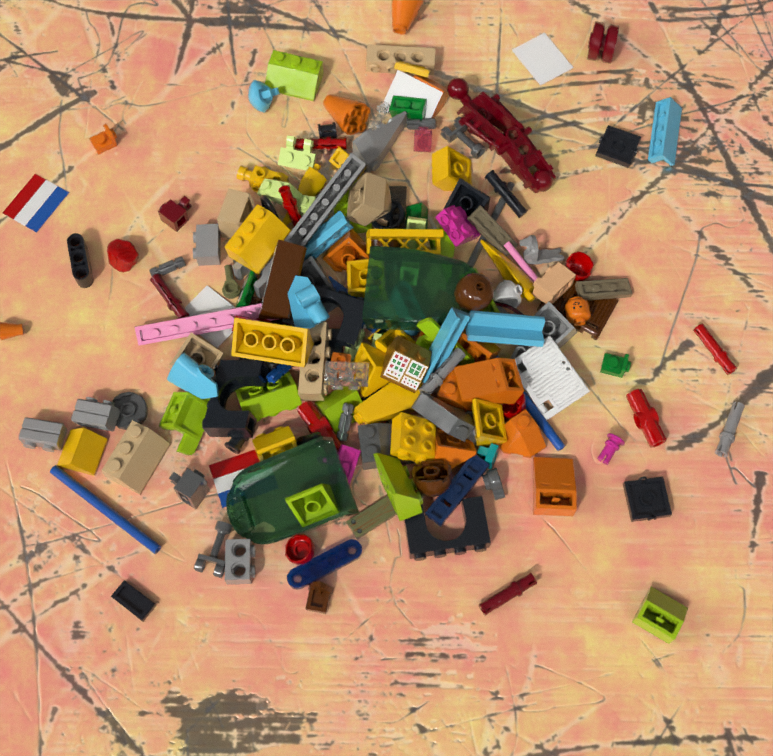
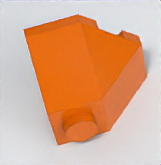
(347, 248)
(523, 436)
(451, 449)

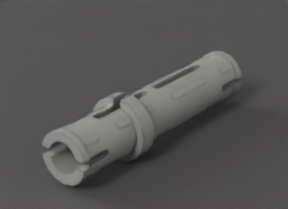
(436, 378)
(727, 436)

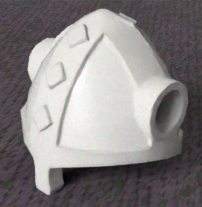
(508, 293)

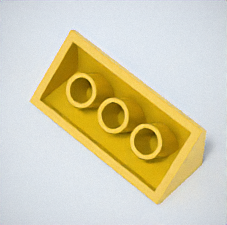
(271, 342)

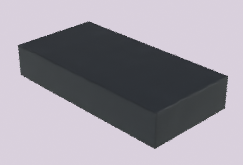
(133, 600)

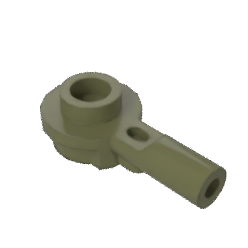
(231, 288)

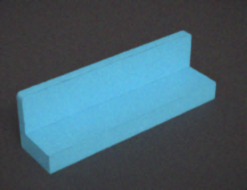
(665, 131)
(328, 234)
(505, 328)
(446, 339)

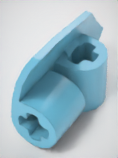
(306, 303)
(193, 377)

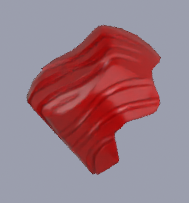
(122, 255)

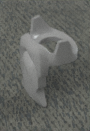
(533, 255)

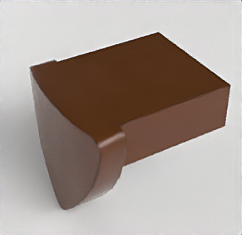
(318, 597)

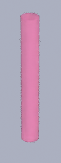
(522, 263)

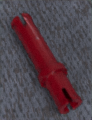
(158, 282)
(515, 589)

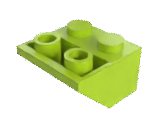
(660, 615)

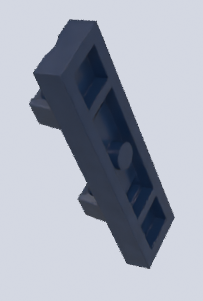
(459, 488)

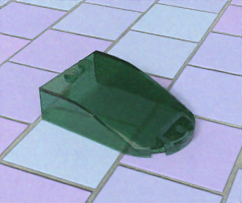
(409, 287)
(259, 491)

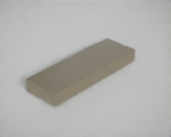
(490, 230)
(603, 289)

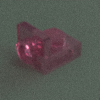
(422, 140)

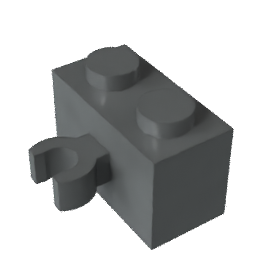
(190, 487)

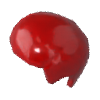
(579, 264)
(512, 410)
(300, 549)

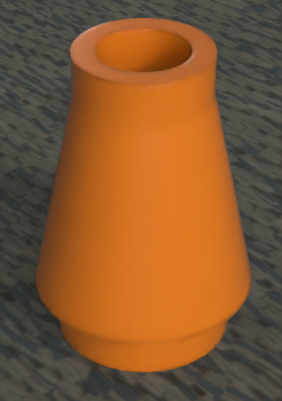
(10, 330)

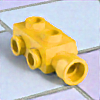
(258, 175)

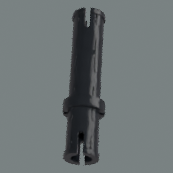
(501, 188)

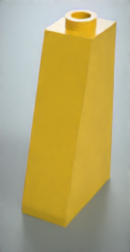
(385, 404)

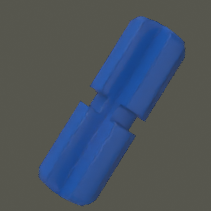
(278, 372)

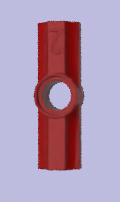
(646, 418)
(316, 422)

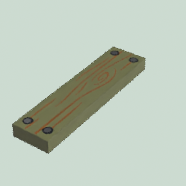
(372, 517)

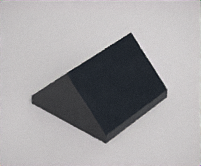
(467, 197)

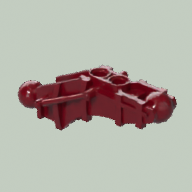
(481, 117)

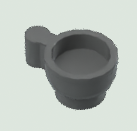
(493, 482)

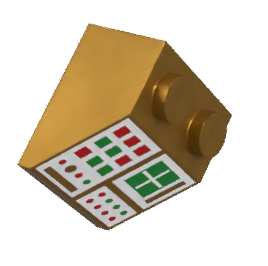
(405, 364)

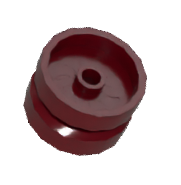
(602, 42)

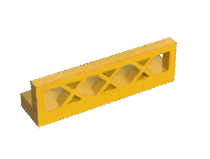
(406, 234)

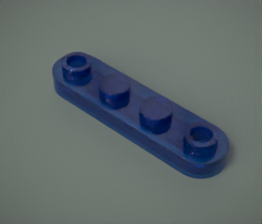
(324, 564)

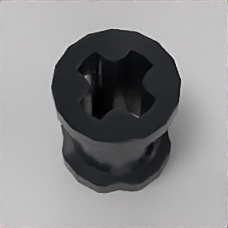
(327, 130)
(235, 444)

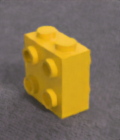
(412, 438)

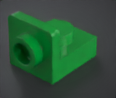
(615, 365)

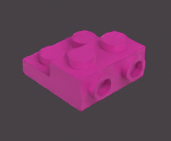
(456, 225)

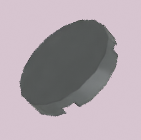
(131, 408)

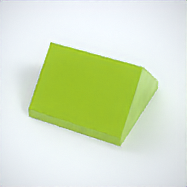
(333, 403)
(313, 504)

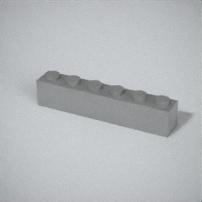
(326, 201)

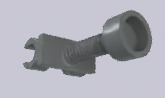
(477, 150)
(222, 529)

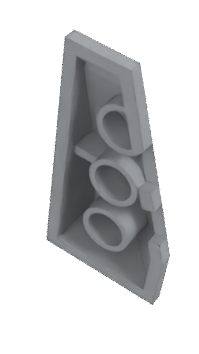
(374, 145)
(555, 325)

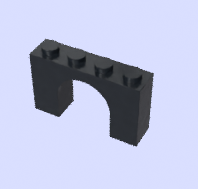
(352, 310)
(230, 377)
(474, 537)

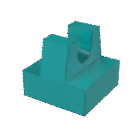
(488, 454)

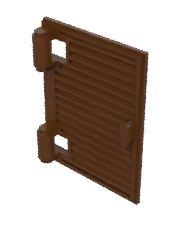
(600, 311)

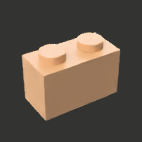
(553, 283)

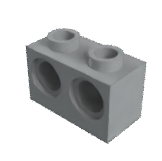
(233, 561)

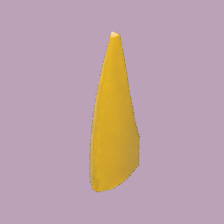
(310, 185)
(510, 271)

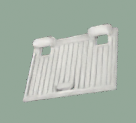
(550, 378)

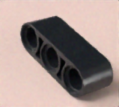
(77, 253)

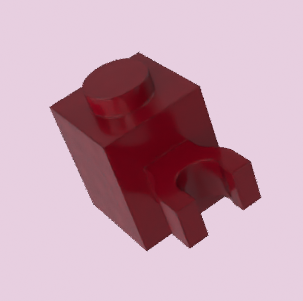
(175, 214)

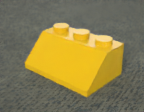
(256, 239)

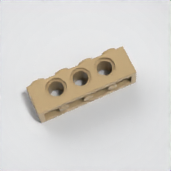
(383, 58)
(316, 390)

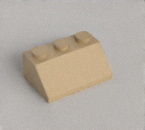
(135, 457)

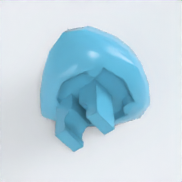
(261, 95)

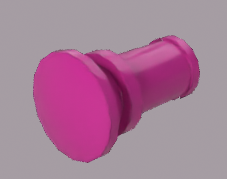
(610, 448)

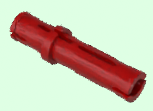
(323, 143)
(290, 203)
(717, 352)

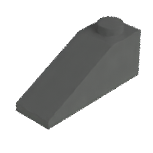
(444, 416)

